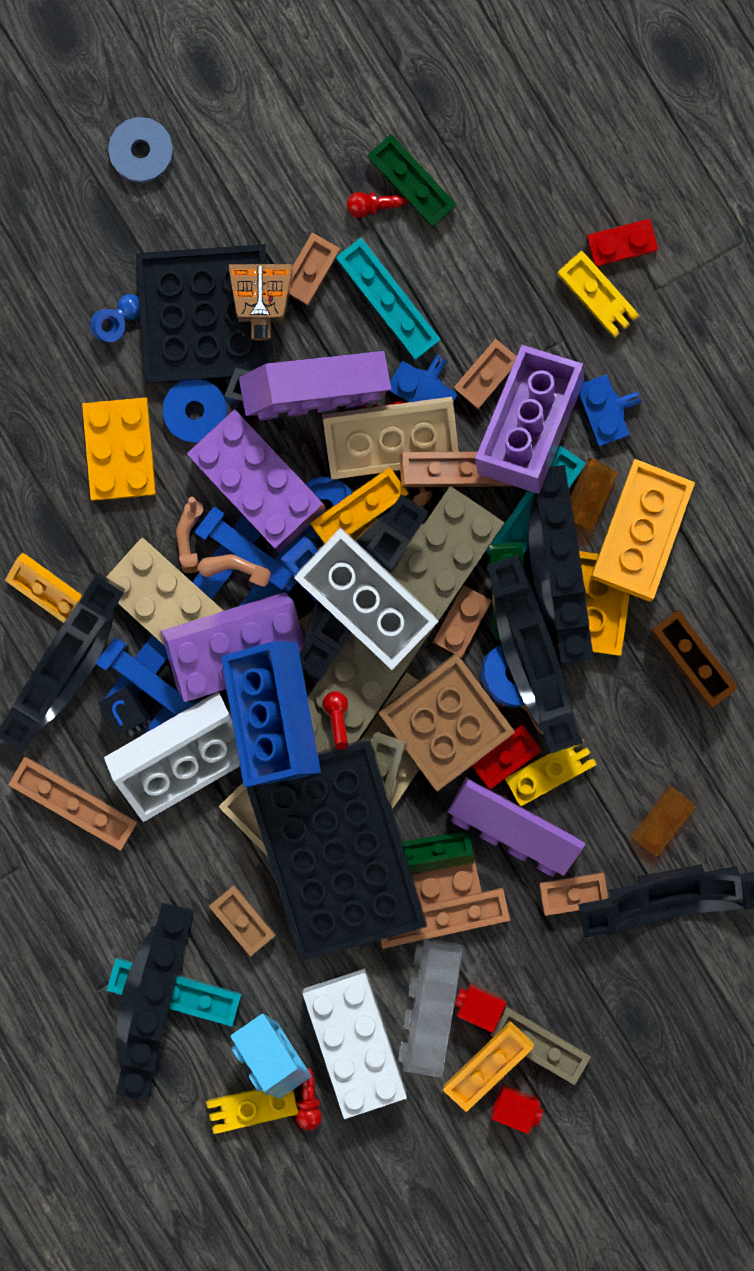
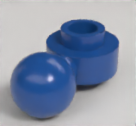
(126, 309)

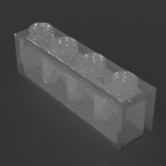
(432, 1007)

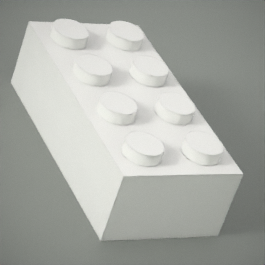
(366, 598)
(176, 757)
(354, 1043)

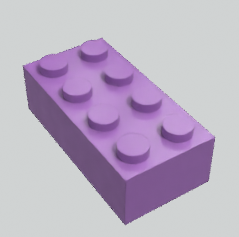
(315, 385)
(530, 419)
(256, 481)
(198, 645)

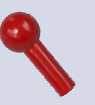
(336, 705)

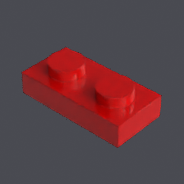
(622, 243)
(506, 757)

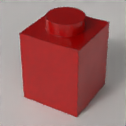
(479, 1006)
(516, 1109)

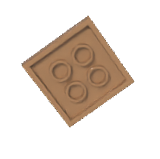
(446, 722)

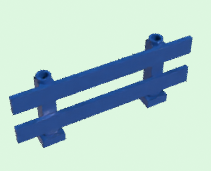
(142, 669)

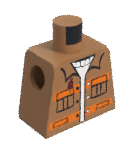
(261, 295)

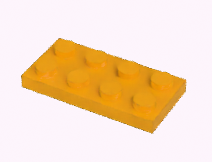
(642, 530)

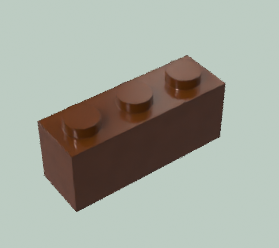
(693, 659)

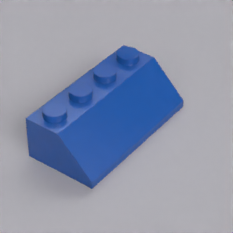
(270, 713)

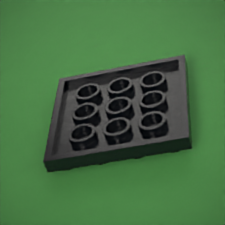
(192, 315)

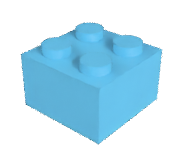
(270, 1057)

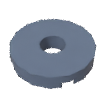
(133, 132)

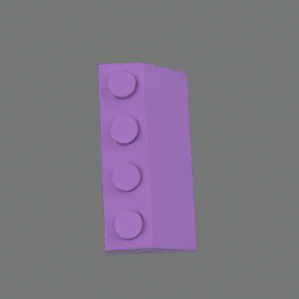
(515, 827)

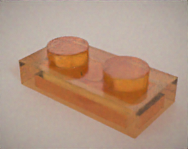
(591, 493)
(663, 820)

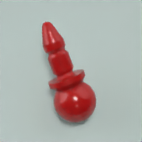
(361, 204)
(308, 1114)

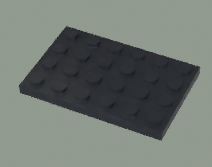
(338, 854)

